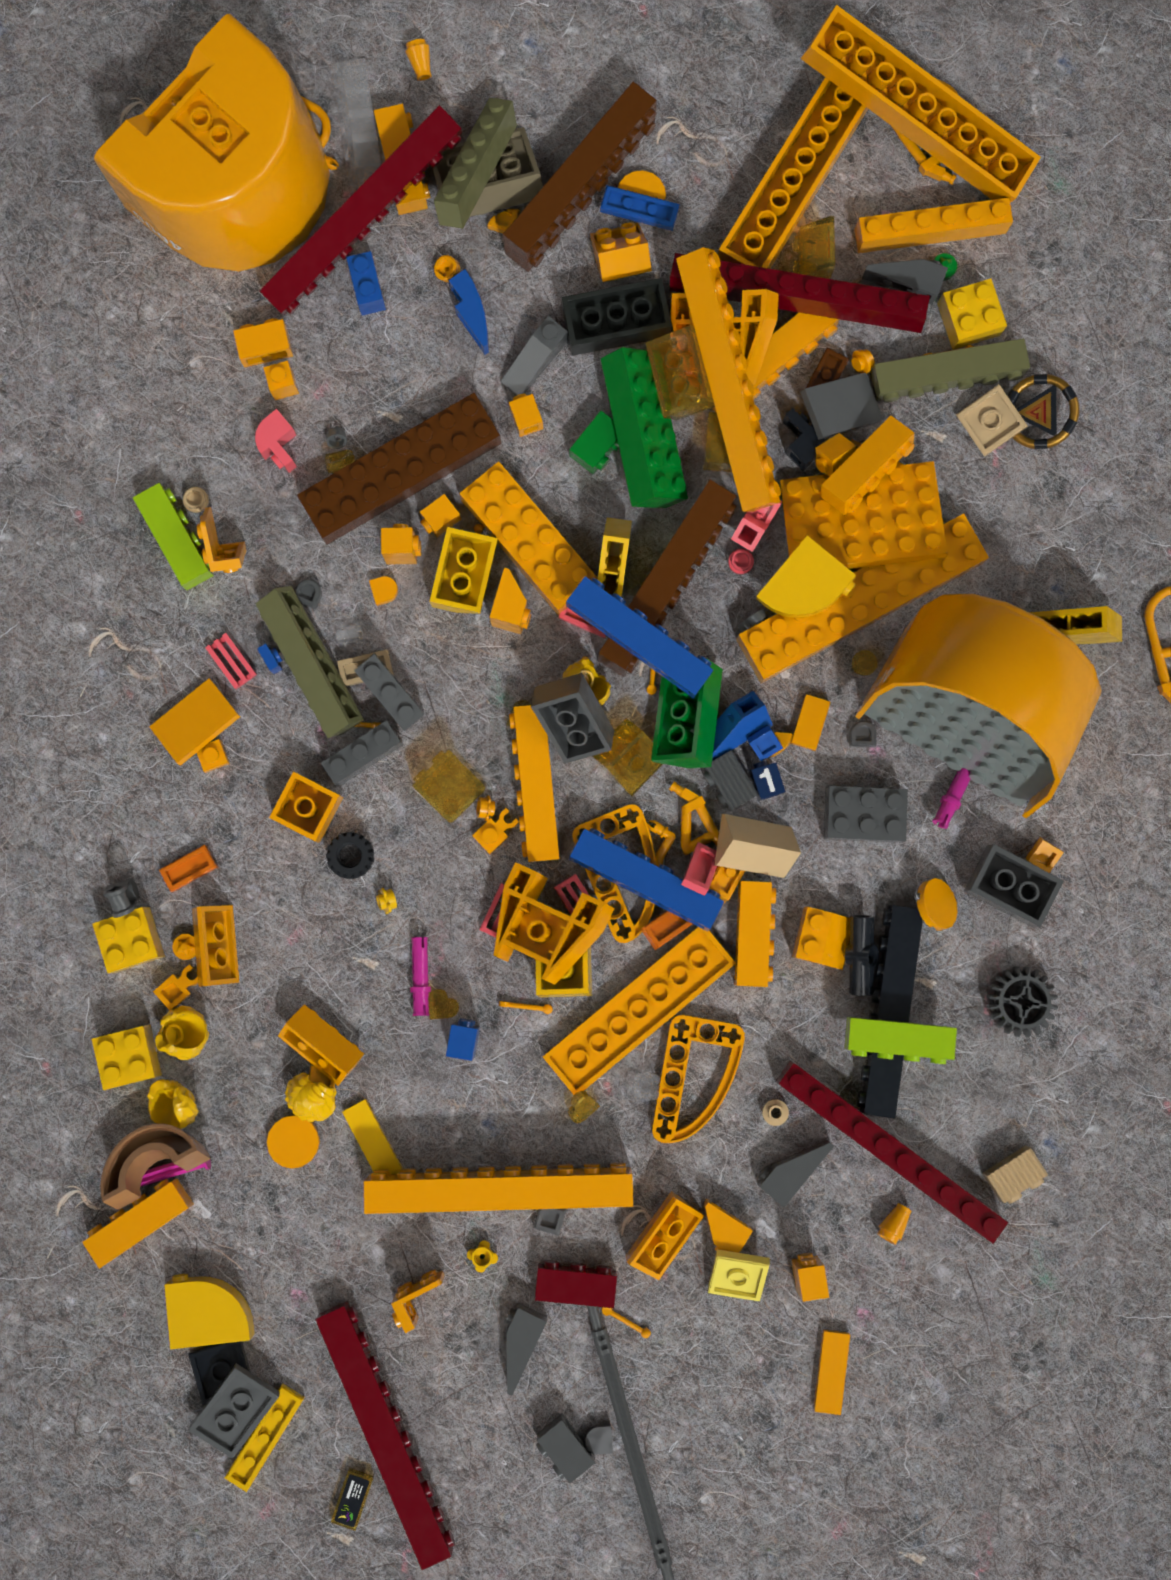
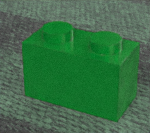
(595, 444)

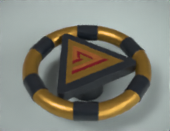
(1042, 410)

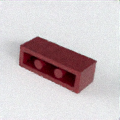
(576, 1284)

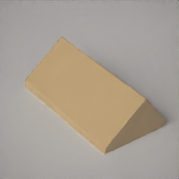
(756, 846)

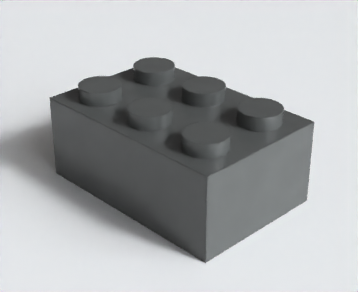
(572, 718)
(865, 814)
(1013, 886)

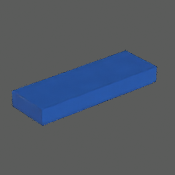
(639, 208)

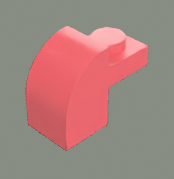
(272, 436)
(754, 526)

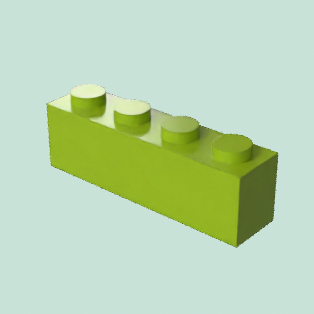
(173, 536)
(900, 1038)

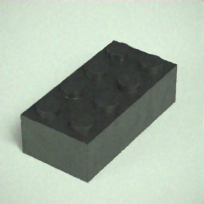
(616, 316)

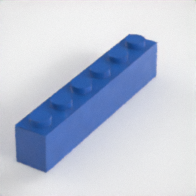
(640, 637)
(645, 879)

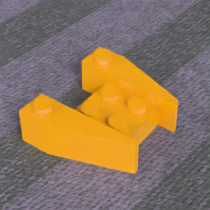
(755, 325)
(544, 931)

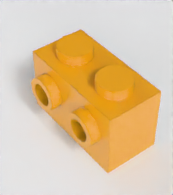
(400, 545)

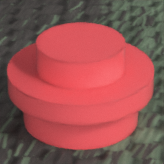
(741, 561)

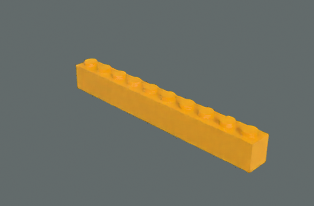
(728, 379)

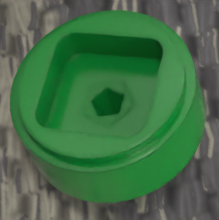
(947, 261)

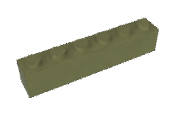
(475, 163)
(949, 370)
(309, 661)

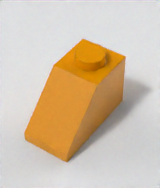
(725, 1229)

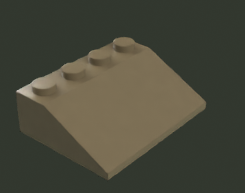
(512, 181)

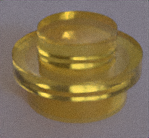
(864, 663)

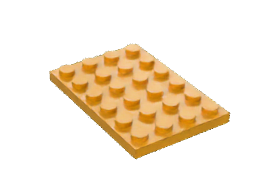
(890, 525)

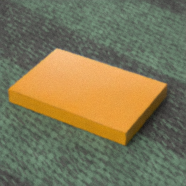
(194, 721)

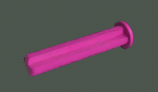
(167, 1171)

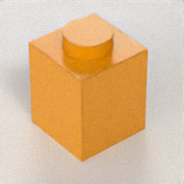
(281, 380)
(525, 414)
(833, 453)
(439, 516)

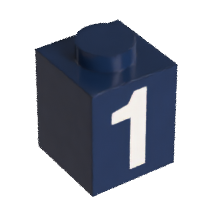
(766, 780)

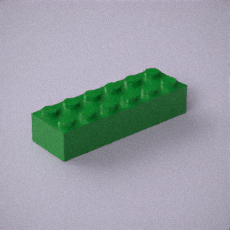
(642, 433)

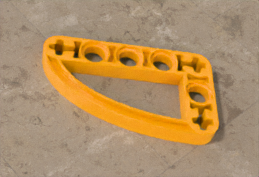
(614, 893)
(680, 1066)

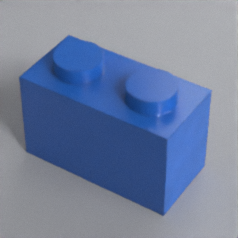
(366, 283)
(463, 1040)

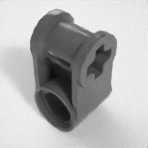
(122, 897)

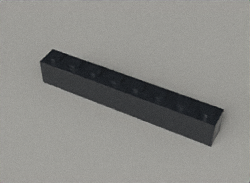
(892, 1003)

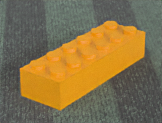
(526, 535)

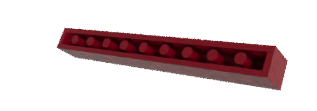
(362, 210)
(822, 296)
(891, 1152)
(385, 1435)

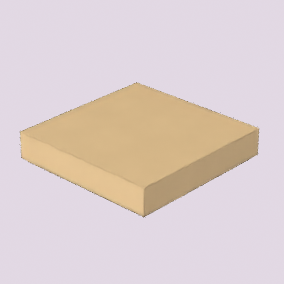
(991, 420)

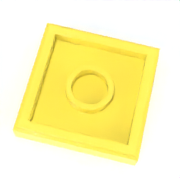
(738, 1275)

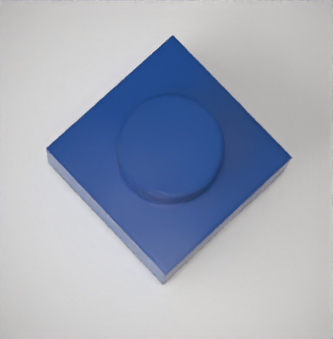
(271, 658)
(764, 743)

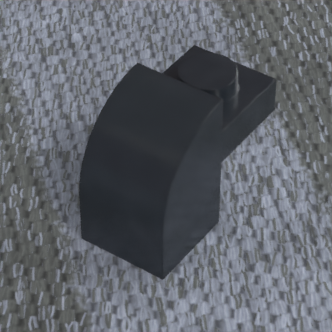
(803, 449)

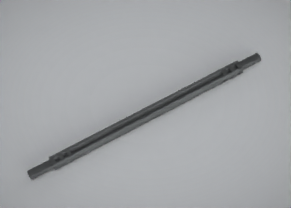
(631, 1445)

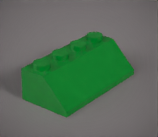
(687, 725)

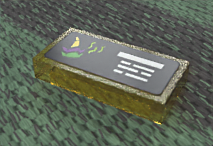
(352, 1499)

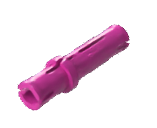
(951, 801)
(420, 976)

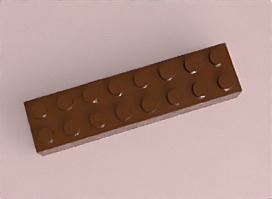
(580, 177)
(400, 468)
(675, 567)

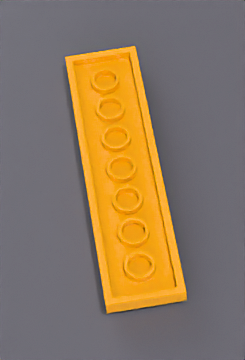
(638, 1010)

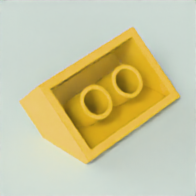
(463, 571)

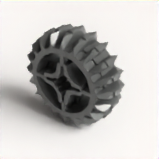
(1021, 1011)

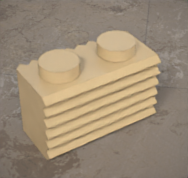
(1015, 1175)

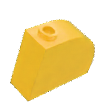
(614, 554)
(806, 582)
(1086, 624)
(206, 1312)

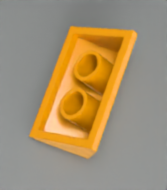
(215, 945)
(664, 1236)

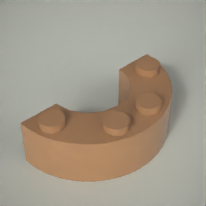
(138, 1152)

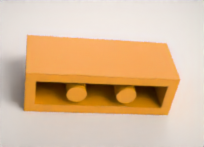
(321, 1044)

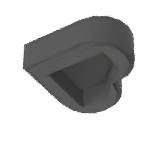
(753, 620)

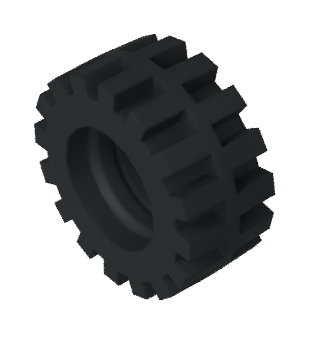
(338, 844)

